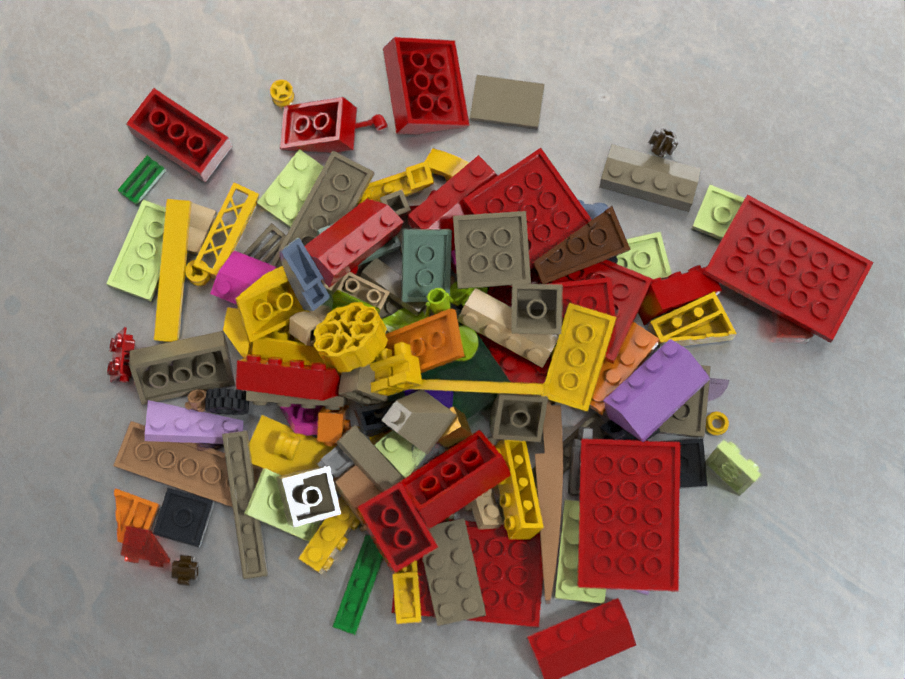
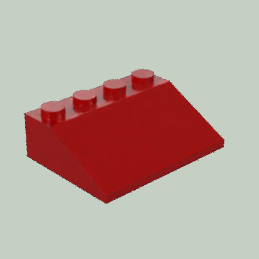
(425, 85)
(447, 201)

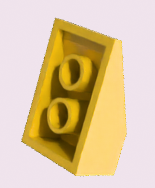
(267, 304)

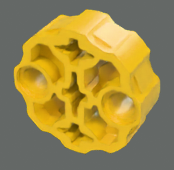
(350, 337)

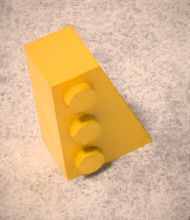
(694, 323)

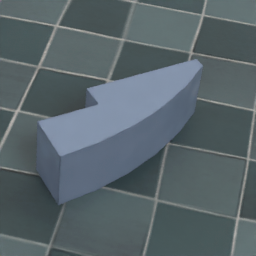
(303, 275)

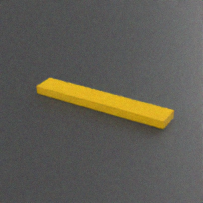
(172, 270)
(484, 386)

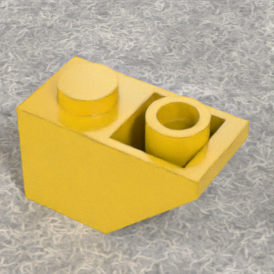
(235, 332)

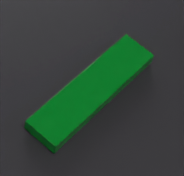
(359, 587)

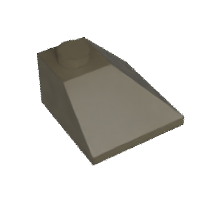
(419, 419)

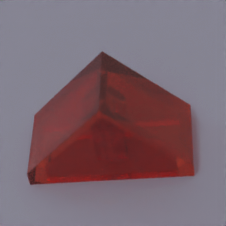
(787, 332)

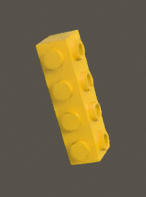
(518, 492)
(329, 539)

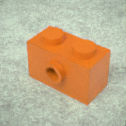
(333, 425)

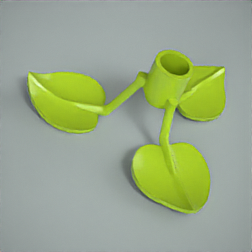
(440, 301)

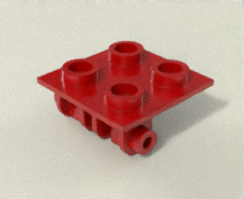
(120, 346)

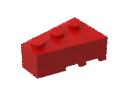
(676, 292)

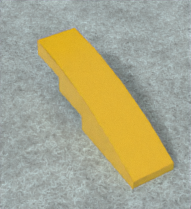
(407, 594)

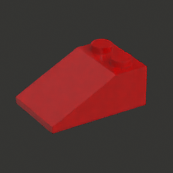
(319, 126)

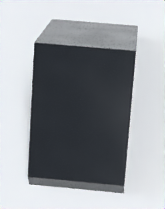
(370, 418)

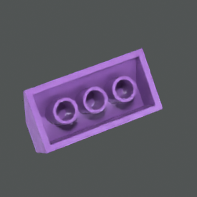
(655, 390)

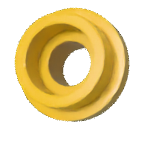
(722, 418)

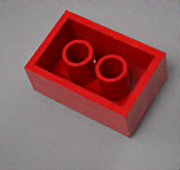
(396, 527)

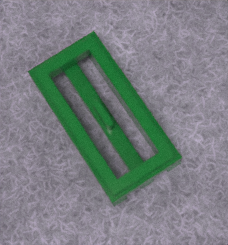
(135, 174)

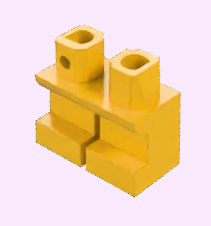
(395, 372)

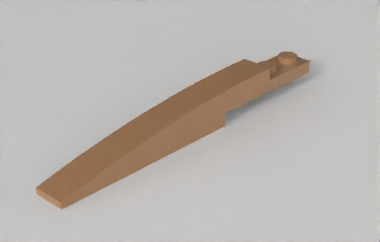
(549, 490)

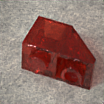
(142, 544)

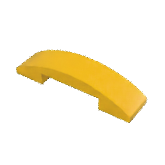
(410, 181)

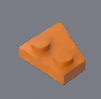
(133, 512)

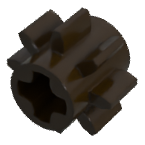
(663, 142)
(185, 570)

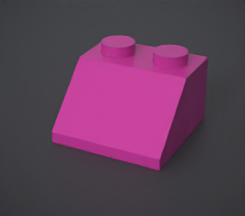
(237, 275)

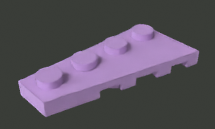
(178, 424)

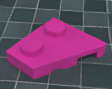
(302, 419)

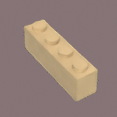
(494, 321)

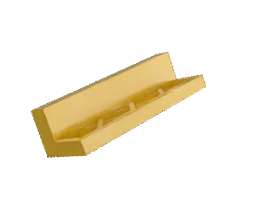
(236, 229)

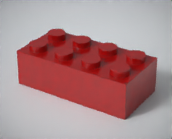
(179, 135)

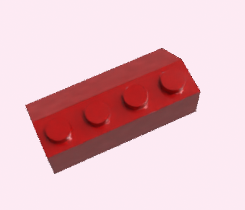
(353, 239)
(287, 378)
(455, 478)
(582, 640)

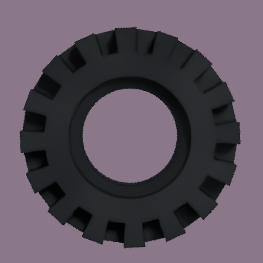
(226, 401)

